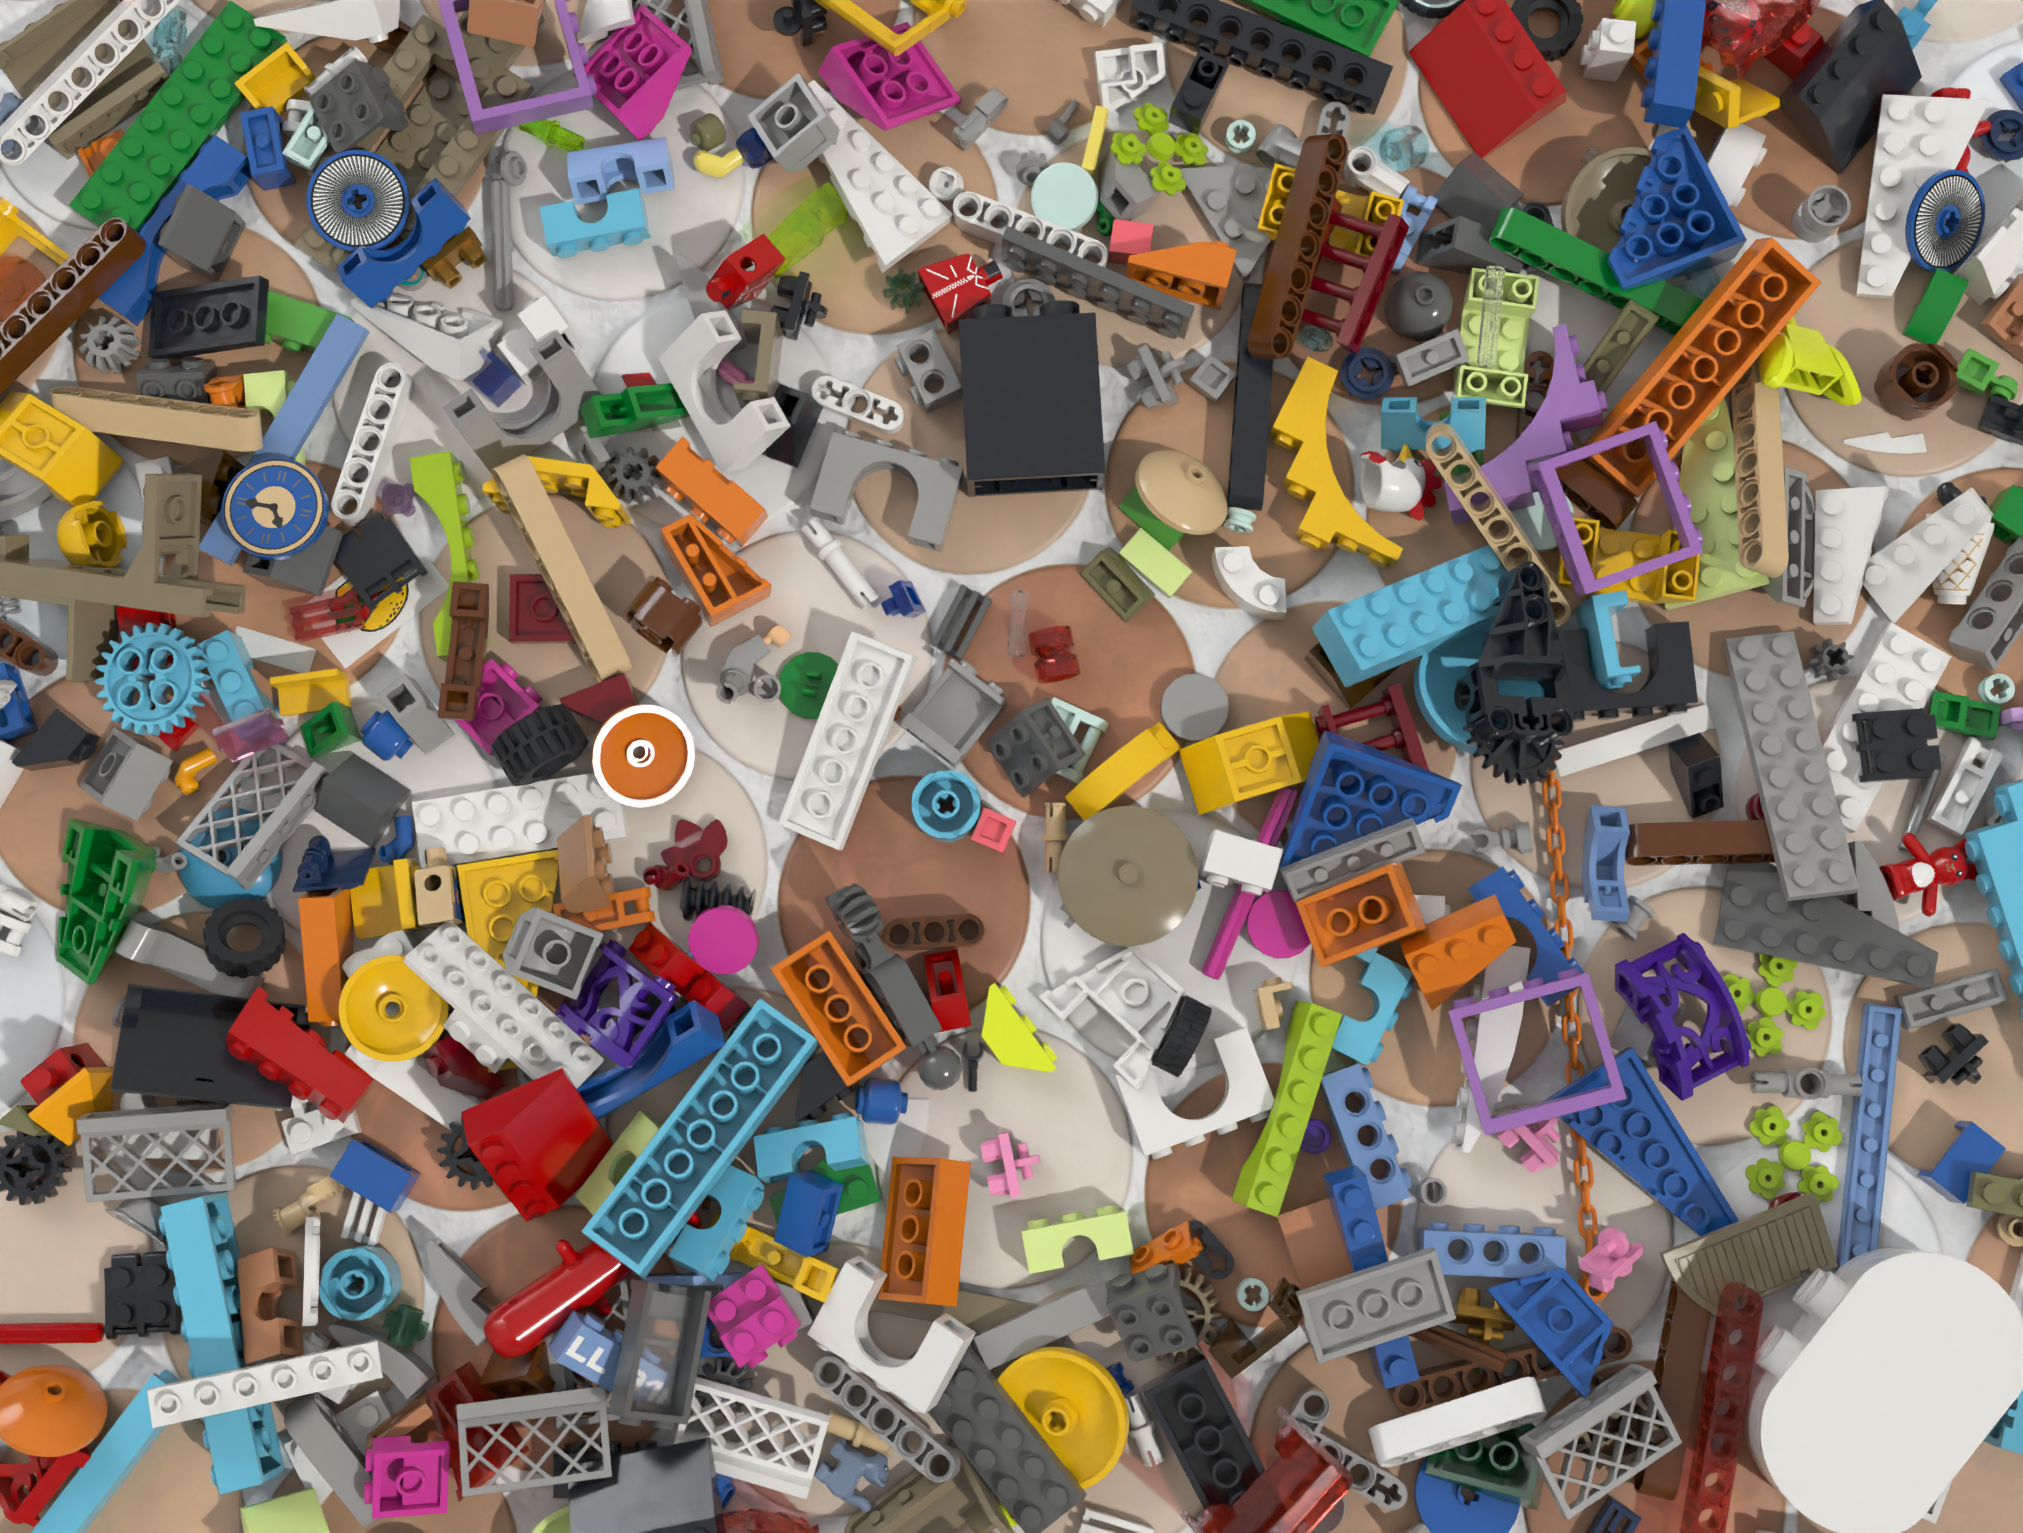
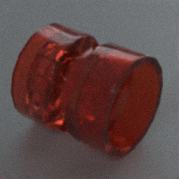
(1054, 655)

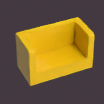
(276, 80)

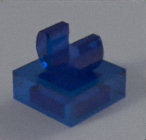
(904, 600)

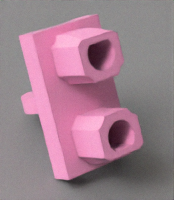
(1541, 1150)
(1007, 1182)
(1610, 1259)

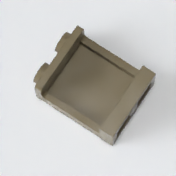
(765, 330)

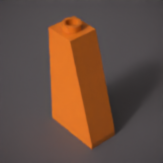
(326, 945)

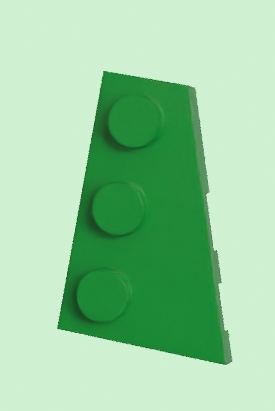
(857, 1191)

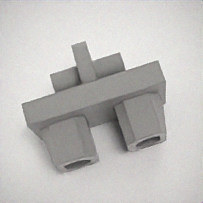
(1149, 364)

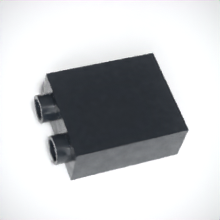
(1031, 400)

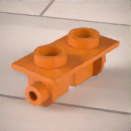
(1173, 1245)

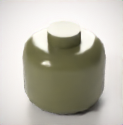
(707, 132)

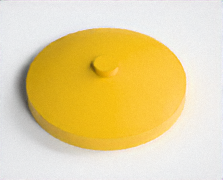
(1072, 1408)

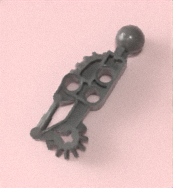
(894, 986)

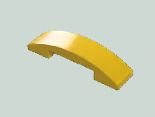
(806, 1274)

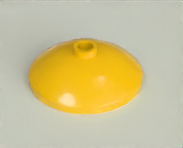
(387, 1036)

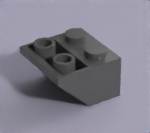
(201, 233)
(302, 572)

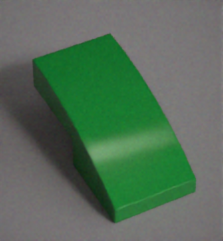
(1935, 308)
(1965, 716)

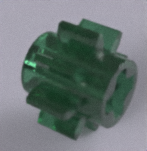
(902, 281)
(405, 1325)

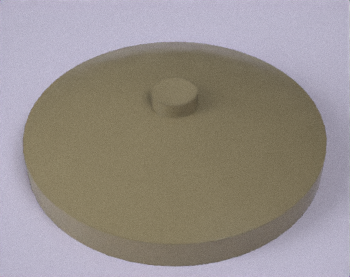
(1601, 195)
(1127, 876)

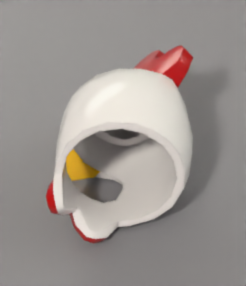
(1399, 485)

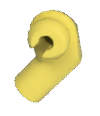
(716, 165)

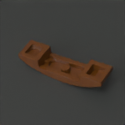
(466, 651)

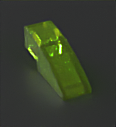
(807, 225)

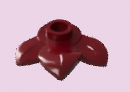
(695, 845)

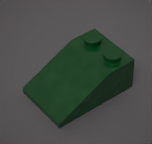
(1492, 1467)

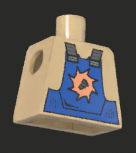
(441, 903)

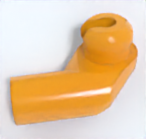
(189, 769)

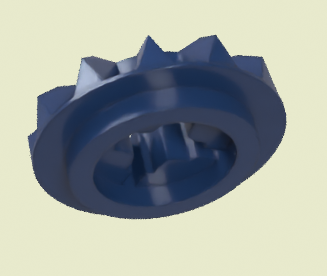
(2006, 122)
(1372, 360)

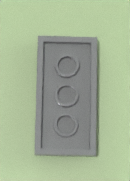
(1375, 1305)

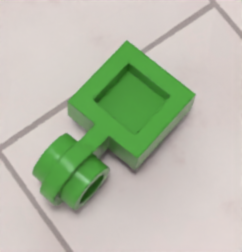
(1977, 372)

